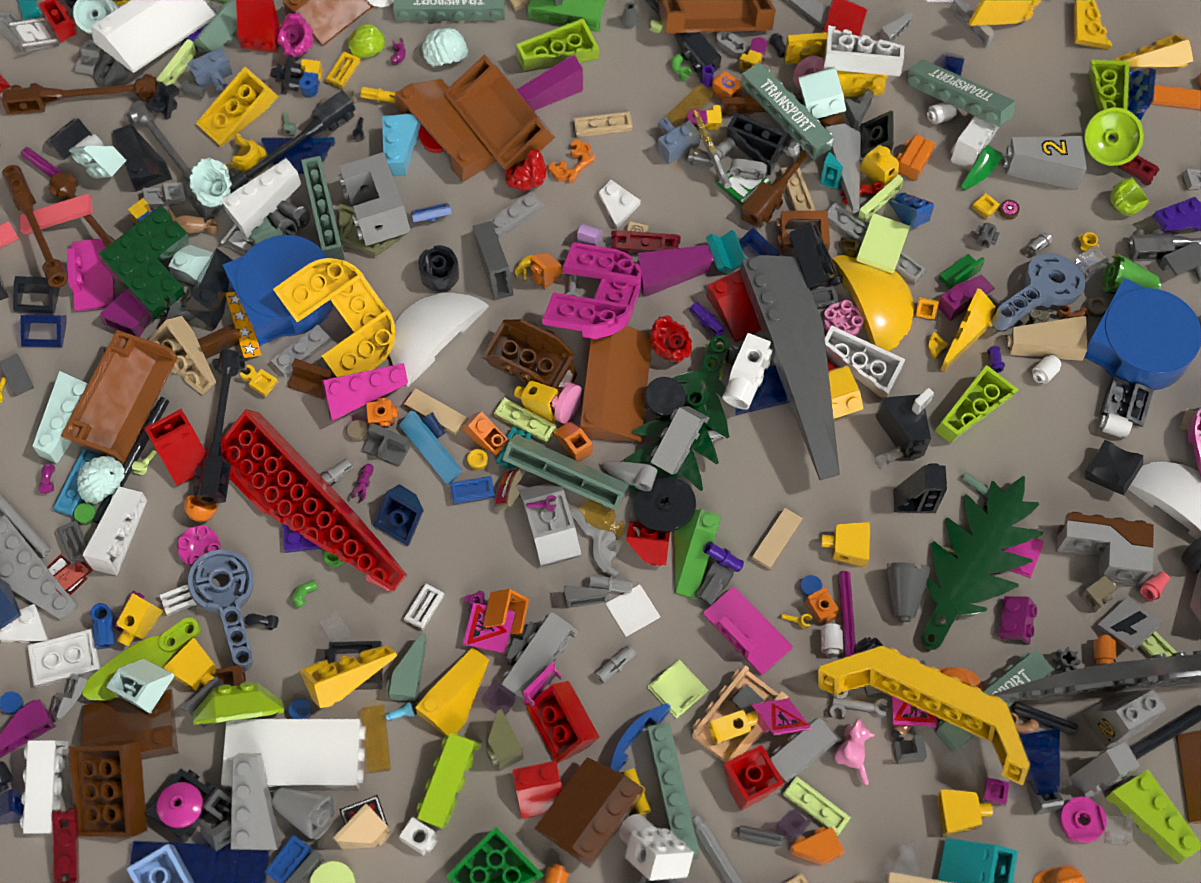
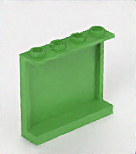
(568, 12)

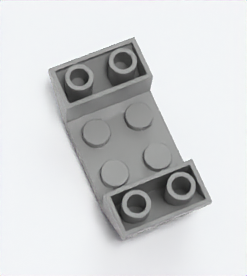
(552, 530)

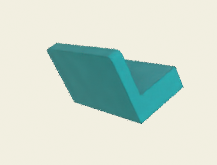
(726, 251)

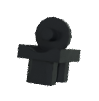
(288, 82)
(164, 99)

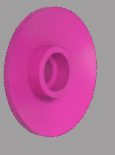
(184, 814)

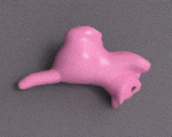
(853, 751)

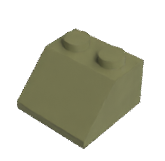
(503, 743)

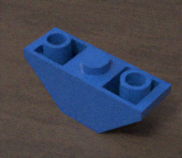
(911, 209)

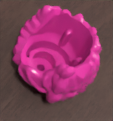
(302, 37)

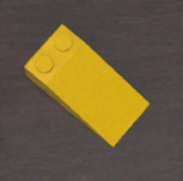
(1003, 12)
(236, 107)

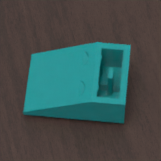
(976, 862)

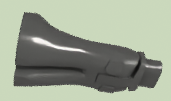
(295, 216)

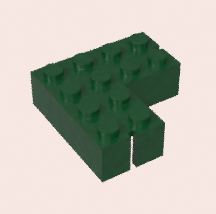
(138, 257)

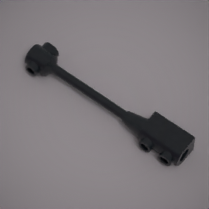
(694, 47)
(324, 118)
(215, 470)

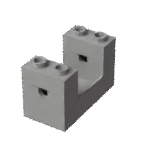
(380, 217)

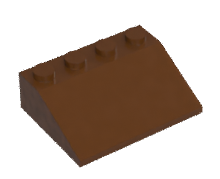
(123, 721)
(108, 788)
(589, 811)

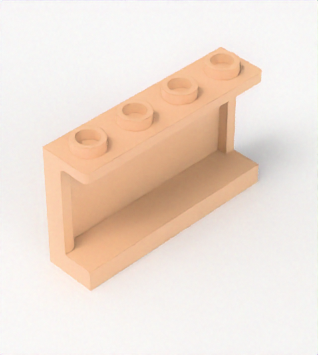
(737, 746)

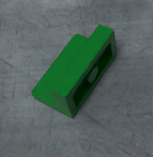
(961, 271)

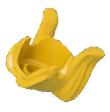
(247, 156)

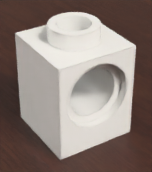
(413, 828)

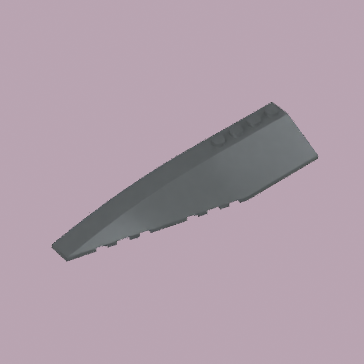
(799, 350)
(1111, 677)

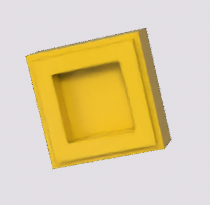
(985, 206)

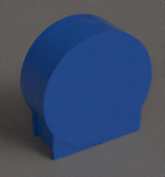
(262, 270)
(1146, 337)

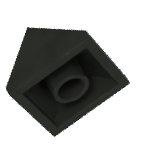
(877, 132)

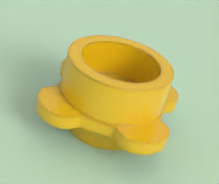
(1088, 237)

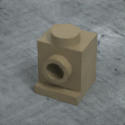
(1099, 593)

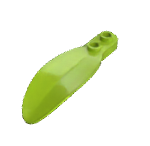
(153, 649)

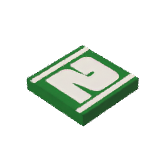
(741, 187)

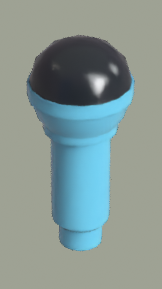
(407, 710)

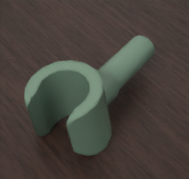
(289, 127)

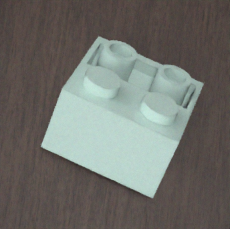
(99, 160)
(140, 683)

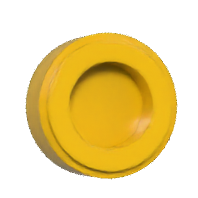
(477, 459)

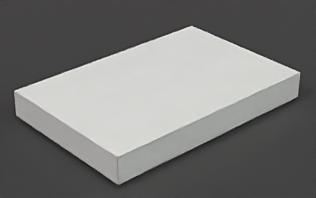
(63, 656)

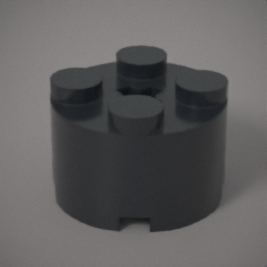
(439, 268)

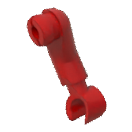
(866, 189)

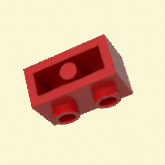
(57, 19)

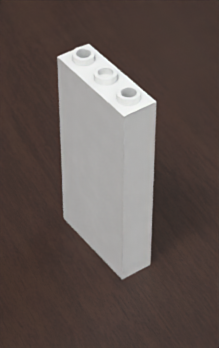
(299, 752)

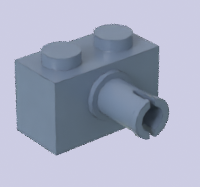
(211, 69)
(677, 140)

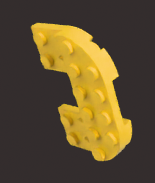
(356, 303)

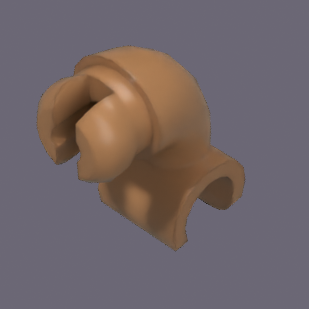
(1029, 727)

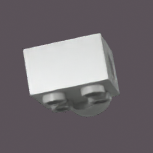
(748, 371)
(654, 850)

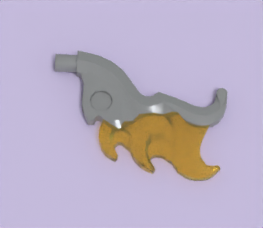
(705, 136)
(602, 529)

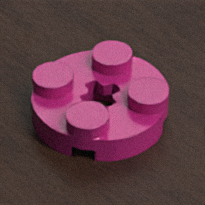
(1076, 831)

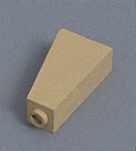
(1059, 338)

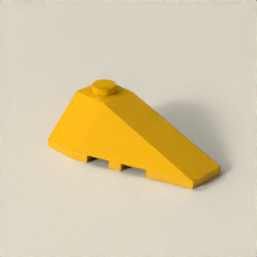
(972, 327)
(336, 680)
(451, 699)

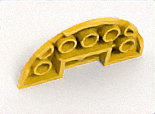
(880, 299)

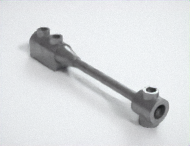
(144, 116)
(1155, 245)

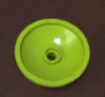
(1127, 136)

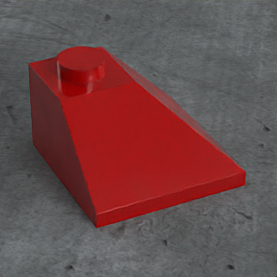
(648, 544)
(752, 777)

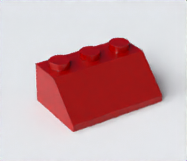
(562, 721)

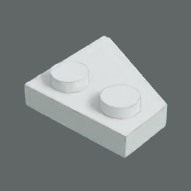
(618, 202)
(25, 628)

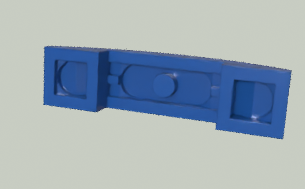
(654, 717)

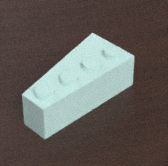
(59, 409)

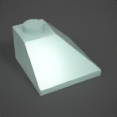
(189, 263)

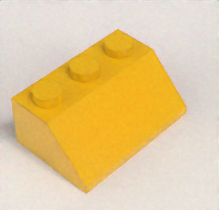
(844, 392)

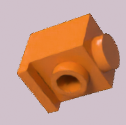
(814, 605)

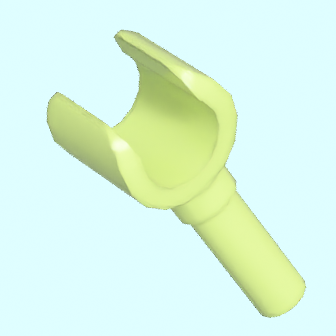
(656, 26)
(141, 467)

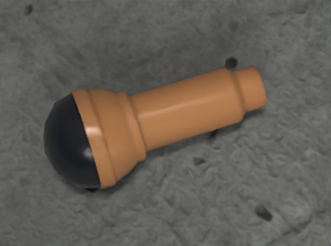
(899, 732)

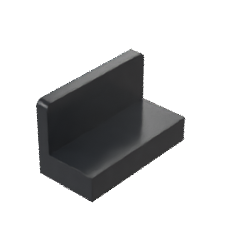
(68, 137)

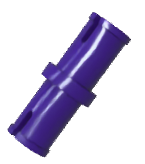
(706, 319)
(723, 556)

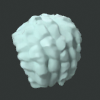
(444, 47)
(210, 182)
(99, 478)

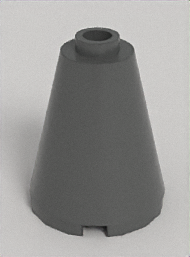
(906, 588)

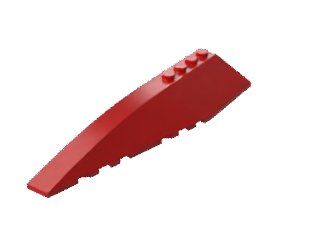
(297, 496)

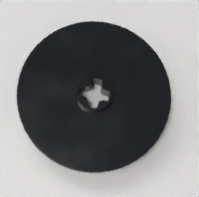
(666, 518)

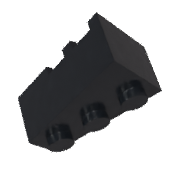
(757, 140)
(812, 254)
(922, 490)

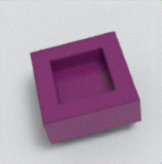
(996, 791)

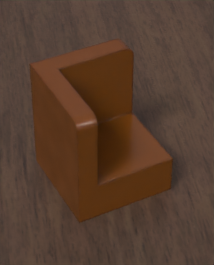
(231, 675)

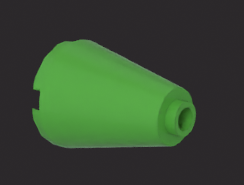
(1125, 268)

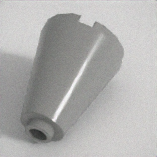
(305, 810)

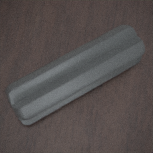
(760, 835)

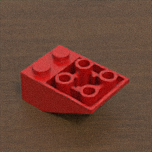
(177, 446)

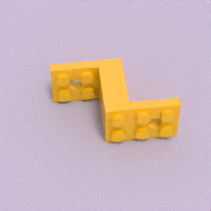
(852, 83)

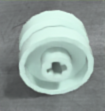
(91, 11)

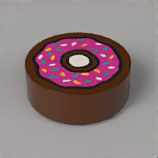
(1009, 209)

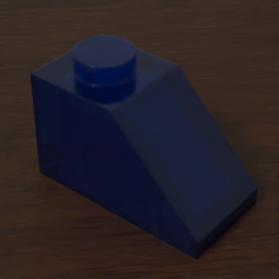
(953, 63)
(11, 807)

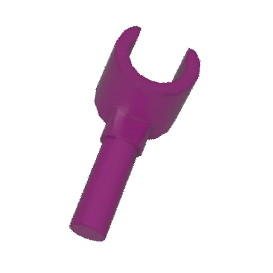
(545, 504)

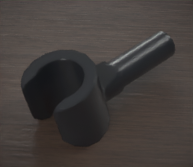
(359, 130)

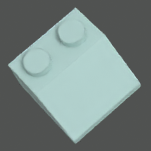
(822, 93)

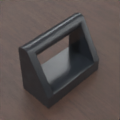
(37, 285)

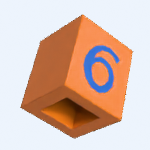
(726, 86)

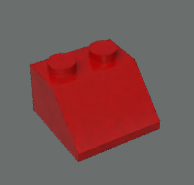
(537, 788)

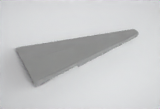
(847, 151)

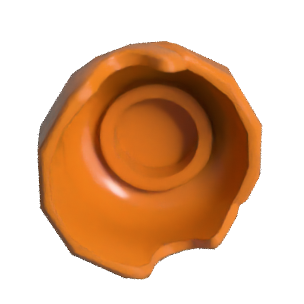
(197, 510)

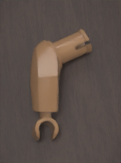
(195, 224)

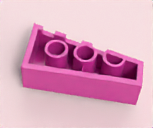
(356, 389)

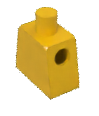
(880, 165)
(538, 399)
(849, 543)
(137, 619)
(192, 666)
(723, 729)
(961, 811)

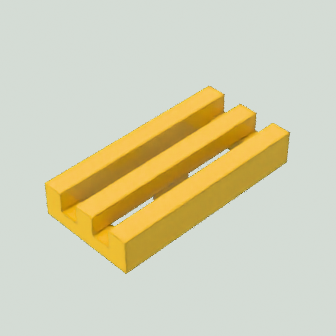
(342, 80)

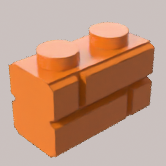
(915, 156)

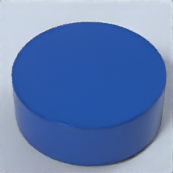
(810, 585)
(11, 702)
(300, 709)

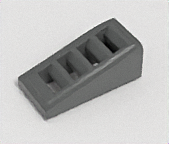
(583, 596)

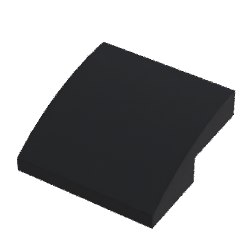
(1127, 400)

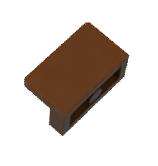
(219, 340)
(308, 378)

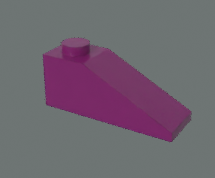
(960, 296)
(25, 726)

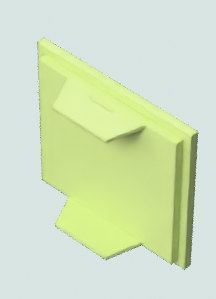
(678, 688)

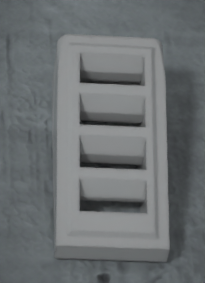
(895, 28)

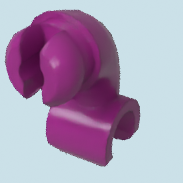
(401, 52)
(46, 472)

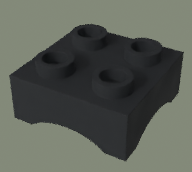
(1114, 468)

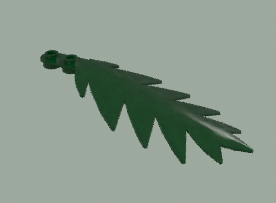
(700, 395)
(978, 555)

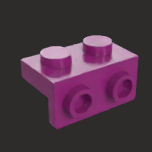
(1017, 618)

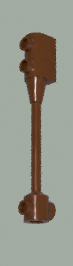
(35, 97)
(65, 187)
(769, 197)
(24, 201)

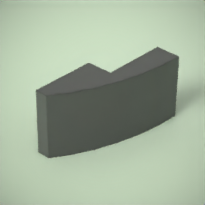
(517, 645)

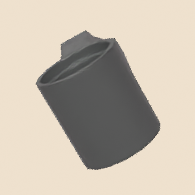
(716, 580)

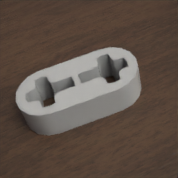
(731, 44)
(748, 169)

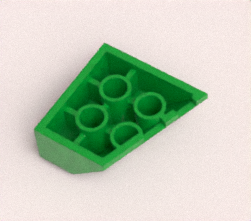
(495, 862)

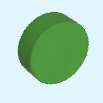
(84, 513)
(332, 560)

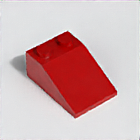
(257, 25)
(733, 305)

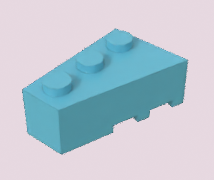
(399, 139)

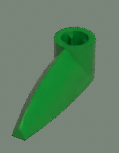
(983, 167)

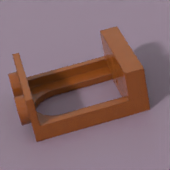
(787, 216)

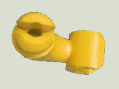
(525, 262)

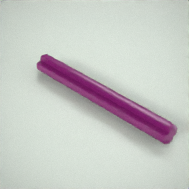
(847, 613)

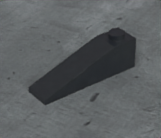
(142, 161)
(208, 295)

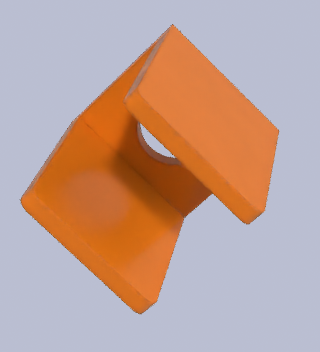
(500, 603)

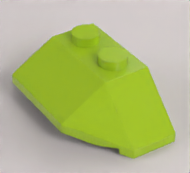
(237, 703)

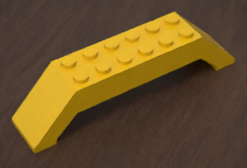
(935, 694)

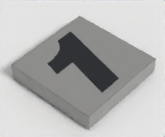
(1129, 624)

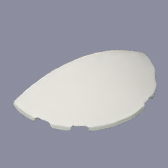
(429, 327)
(1174, 490)

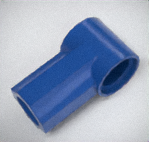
(103, 627)

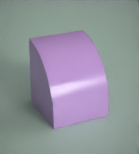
(589, 235)

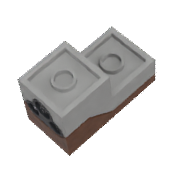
(1120, 544)

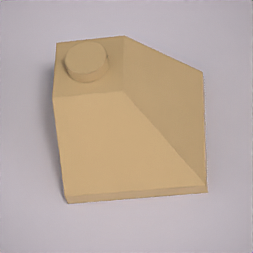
(363, 831)

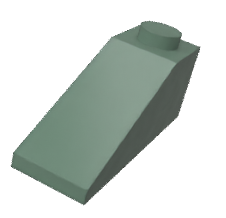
(407, 675)

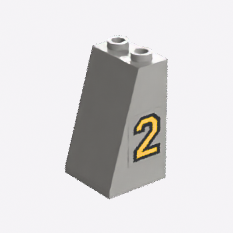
(1047, 160)
(1124, 715)

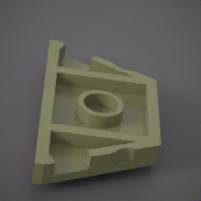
(350, 238)

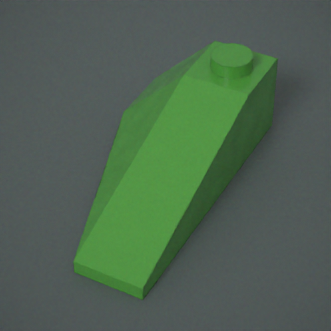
(689, 554)

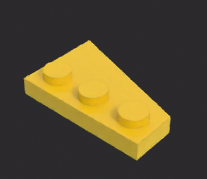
(1087, 25)

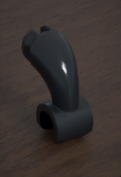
(255, 619)

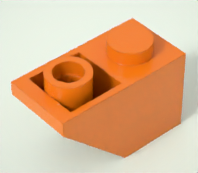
(545, 269)
(485, 433)
(574, 441)
(819, 848)

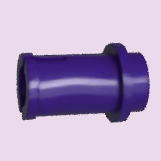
(707, 76)
(995, 359)

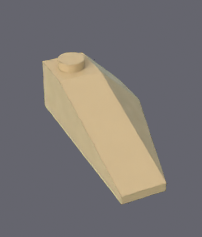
(191, 360)

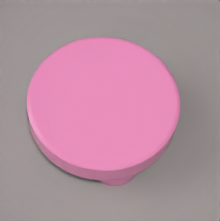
(844, 317)
(567, 403)

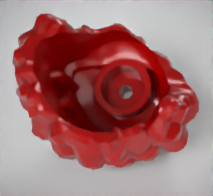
(528, 172)
(666, 335)

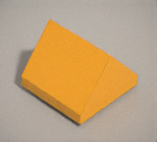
(926, 308)

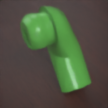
(301, 591)

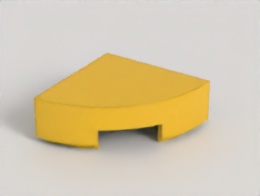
(936, 345)

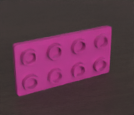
(87, 277)
(747, 630)

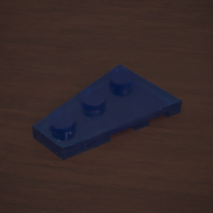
(1044, 759)

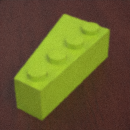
(557, 46)
(981, 399)
(447, 779)
(1156, 816)

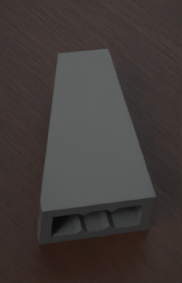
(493, 260)

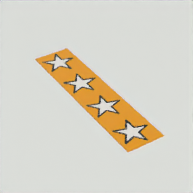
(248, 339)

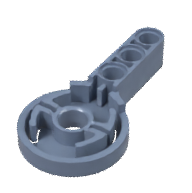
(1041, 290)
(225, 598)

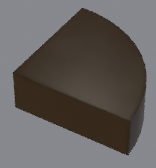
(849, 246)

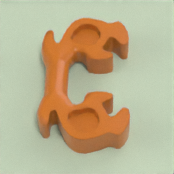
(582, 150)

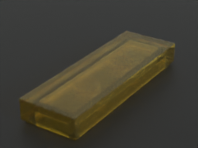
(696, 99)
(376, 739)

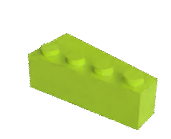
(1109, 83)

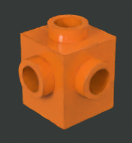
(384, 406)

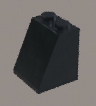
(904, 426)

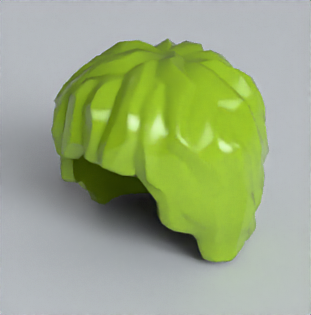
(366, 41)
(1128, 197)

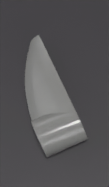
(635, 474)

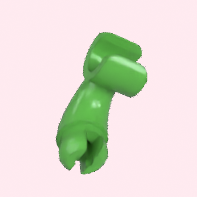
(676, 63)

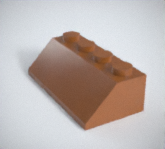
(1190, 762)

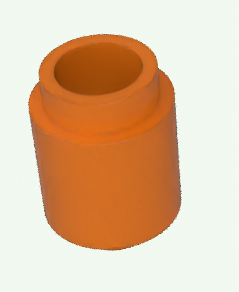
(1104, 650)
(556, 874)

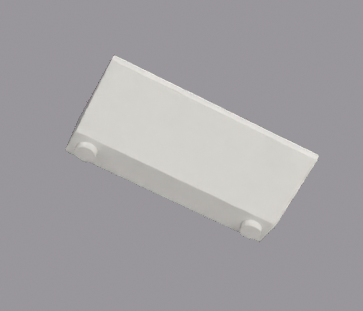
(148, 28)

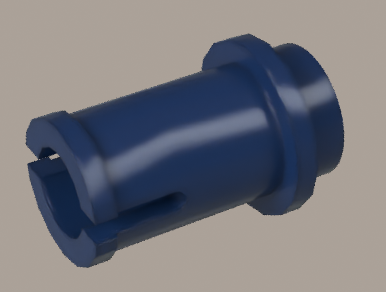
(434, 425)

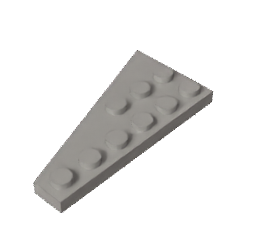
(28, 574)

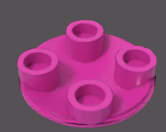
(197, 542)

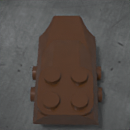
(531, 354)

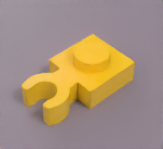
(261, 381)

